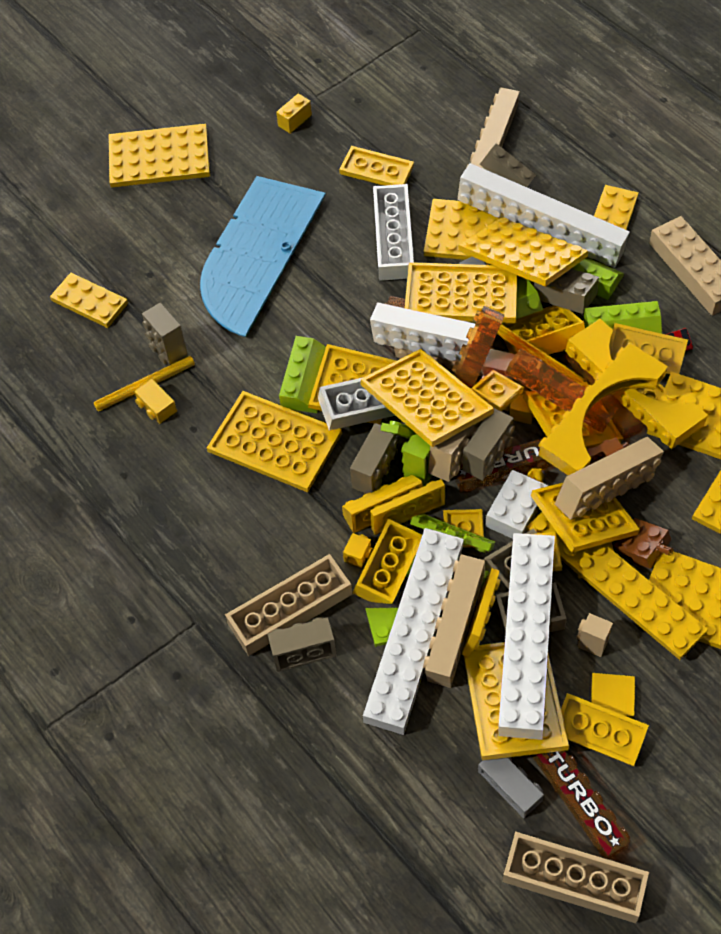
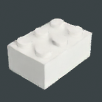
(514, 505)

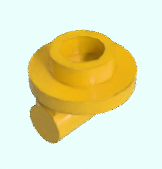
(536, 474)

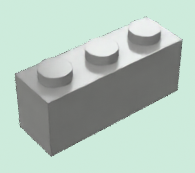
(512, 784)

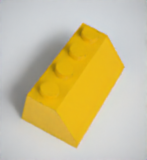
(358, 511)
(388, 563)

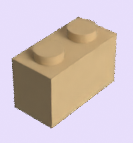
(594, 634)

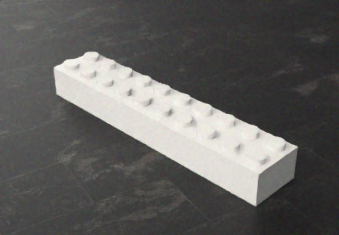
(537, 211)
(411, 632)
(527, 637)

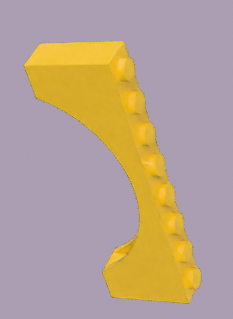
(630, 369)
(667, 420)

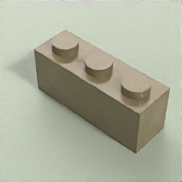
(505, 165)

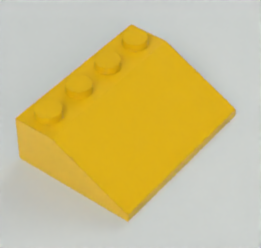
(546, 329)

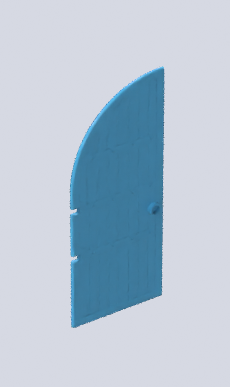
(255, 251)

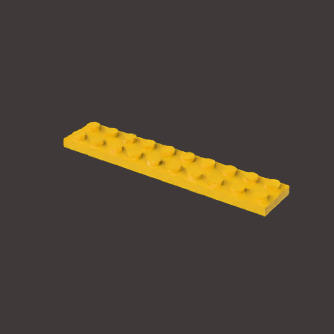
(631, 593)

